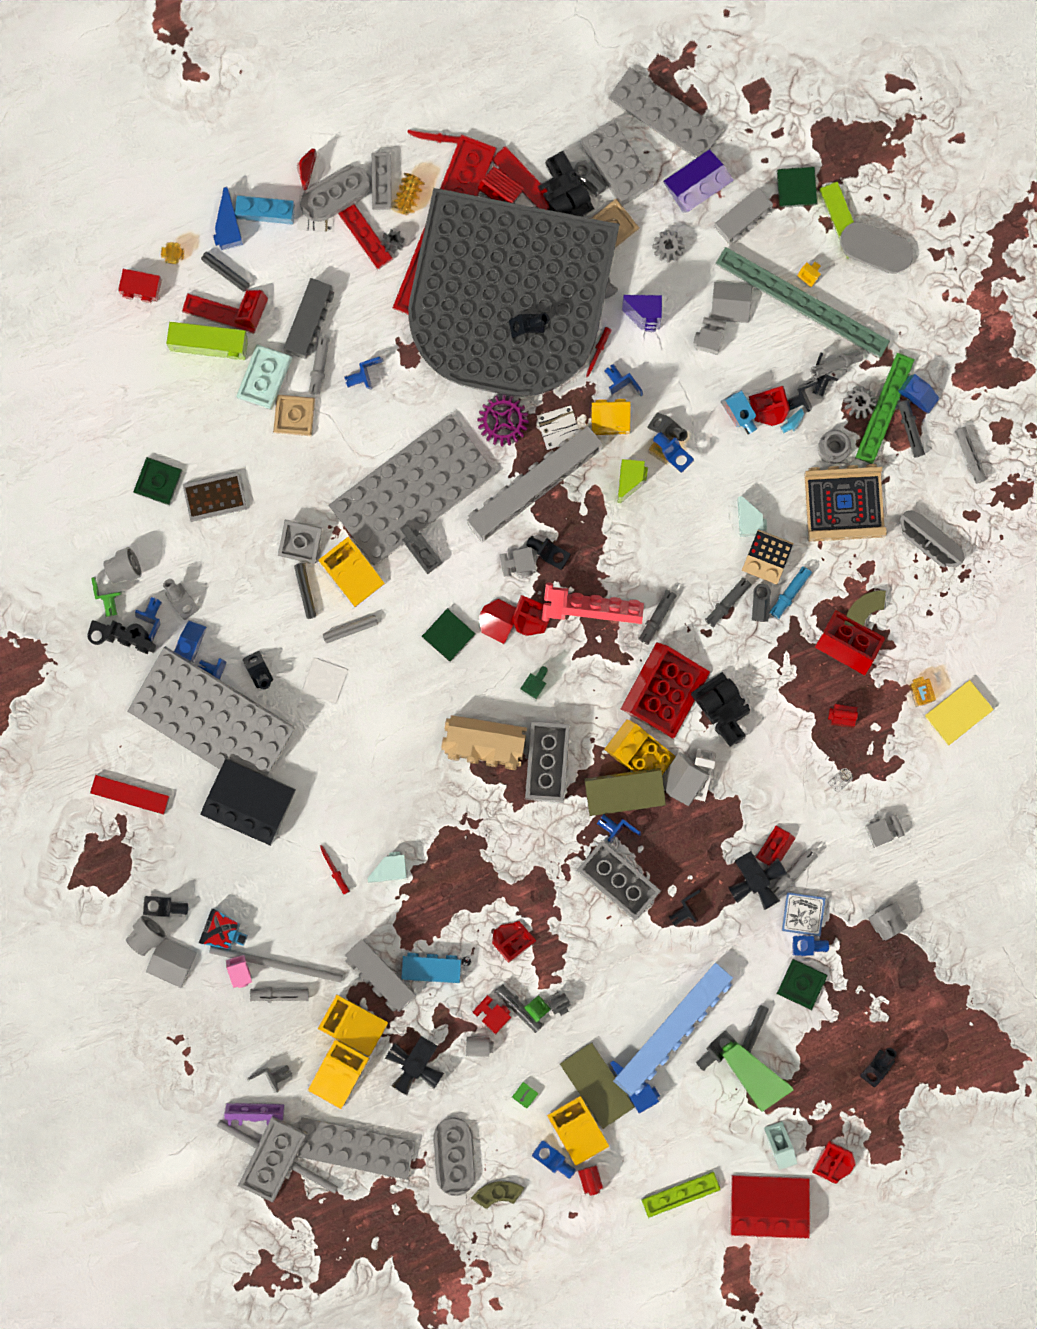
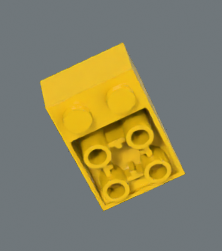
(610, 417)
(351, 571)
(638, 749)
(352, 1025)
(338, 1074)
(578, 1130)

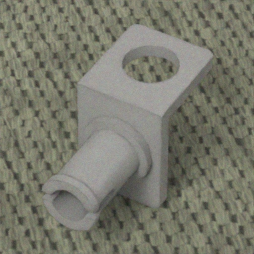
(179, 598)

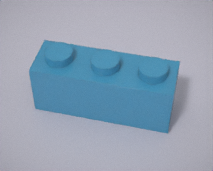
(264, 210)
(431, 968)

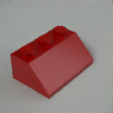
(850, 645)

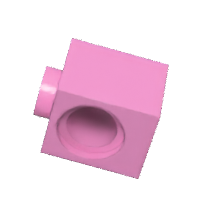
(238, 971)

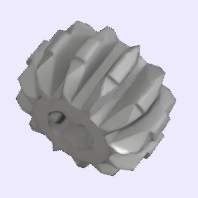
(660, 246)
(864, 409)

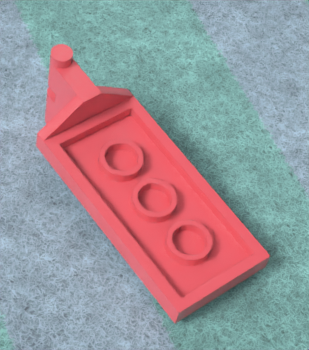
(589, 606)

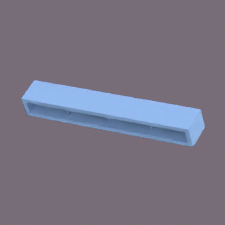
(673, 1029)

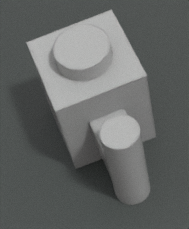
(708, 339)
(522, 561)
(881, 832)

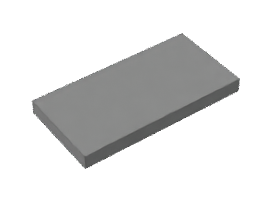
(272, 1159)

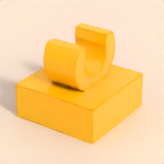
(809, 273)

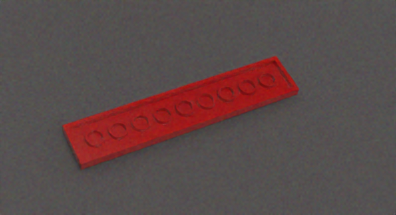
(464, 175)

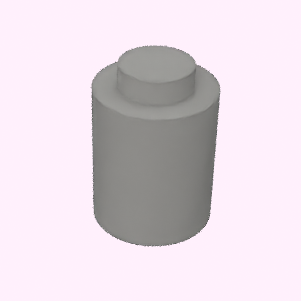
(479, 1046)

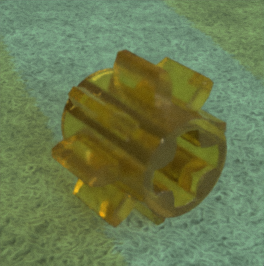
(172, 253)

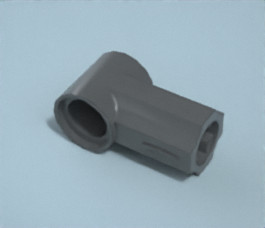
(591, 178)
(760, 606)

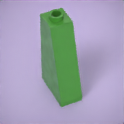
(757, 1079)

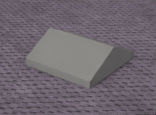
(731, 302)
(300, 541)
(684, 779)
(171, 962)

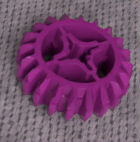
(508, 413)

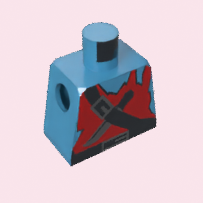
(734, 405)
(221, 931)

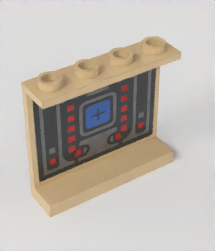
(844, 503)

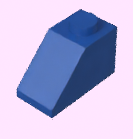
(919, 393)
(190, 640)

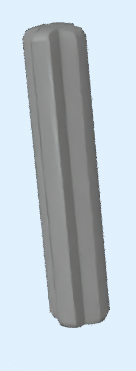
(350, 629)

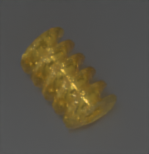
(407, 194)

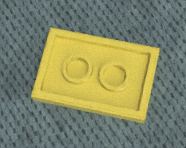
(959, 712)

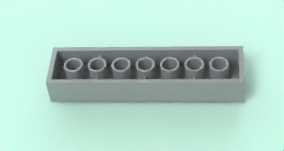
(534, 484)

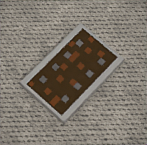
(214, 496)

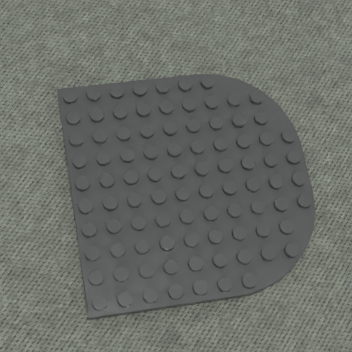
(499, 261)

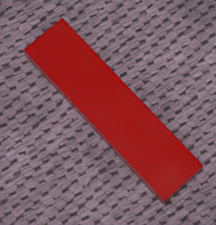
(517, 171)
(365, 236)
(213, 312)
(129, 794)

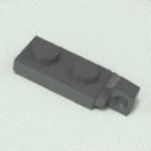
(420, 549)

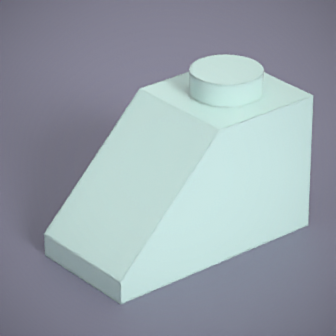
(749, 518)
(389, 869)
(780, 1145)

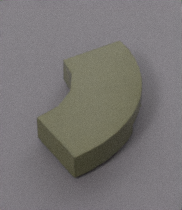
(865, 606)
(497, 1192)

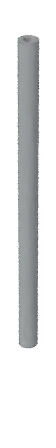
(277, 964)
(296, 1167)

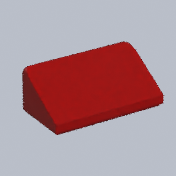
(251, 308)
(775, 846)

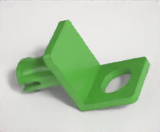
(108, 599)

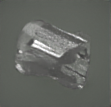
(841, 780)

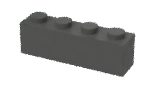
(308, 318)

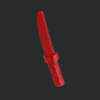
(434, 137)
(599, 347)
(336, 874)

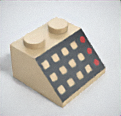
(767, 556)

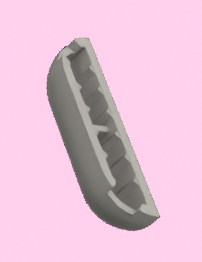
(931, 540)

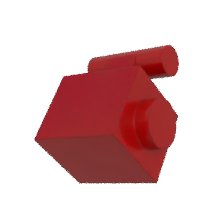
(843, 715)
(496, 1017)
(590, 1180)

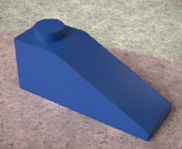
(226, 225)
(647, 1096)

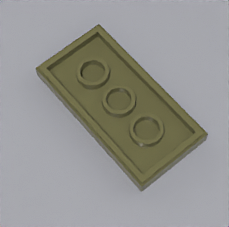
(625, 792)
(596, 1085)

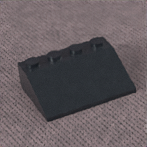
(248, 802)

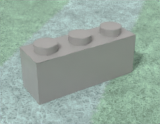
(744, 216)

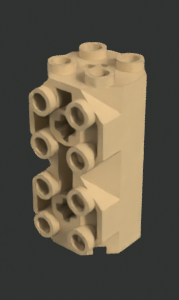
(484, 741)

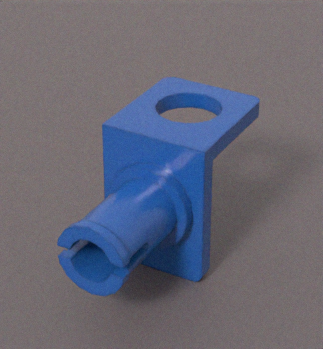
(363, 375)
(620, 381)
(672, 451)
(149, 616)
(215, 670)
(614, 828)
(809, 945)
(554, 1161)

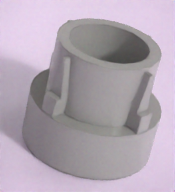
(841, 439)
(123, 566)
(888, 921)
(145, 935)

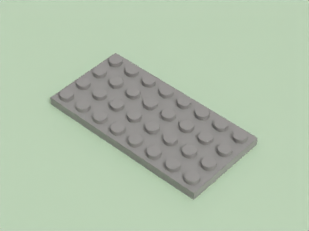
(412, 489)
(209, 715)

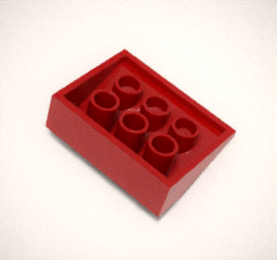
(664, 690)
(770, 1207)

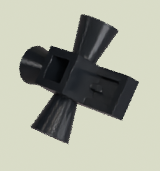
(757, 879)
(414, 1065)

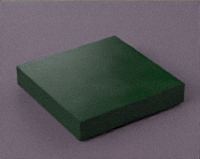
(797, 187)
(157, 481)
(448, 635)
(802, 984)

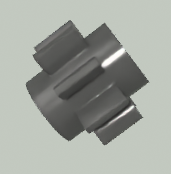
(390, 237)
(559, 1003)

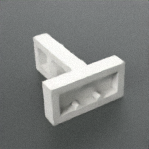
(706, 761)

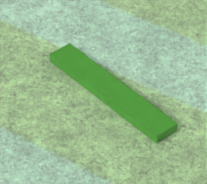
(884, 409)

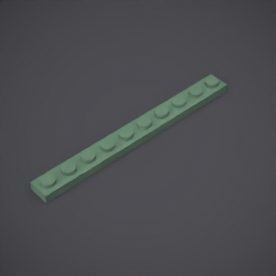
(802, 302)

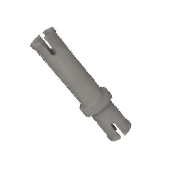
(843, 361)
(319, 365)
(974, 463)
(794, 872)
(279, 995)

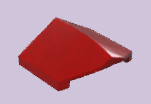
(305, 167)
(770, 406)
(528, 617)
(497, 620)
(512, 940)
(834, 1163)

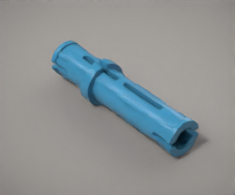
(786, 598)

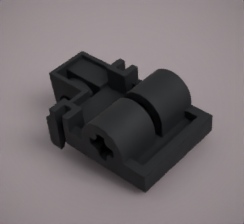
(564, 191)
(126, 638)
(723, 704)

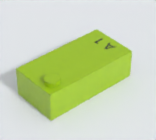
(207, 340)

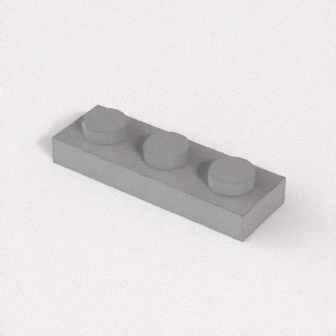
(381, 180)

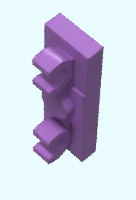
(252, 1112)

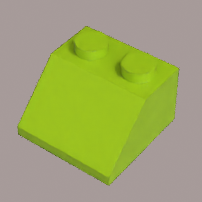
(631, 478)

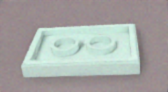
(264, 377)

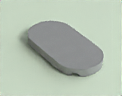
(335, 193)
(876, 247)
(454, 1156)

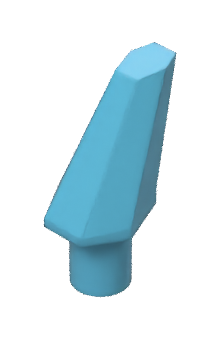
(793, 421)

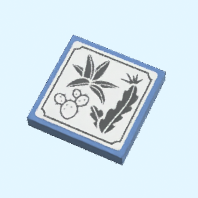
(803, 914)

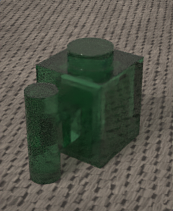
(534, 684)

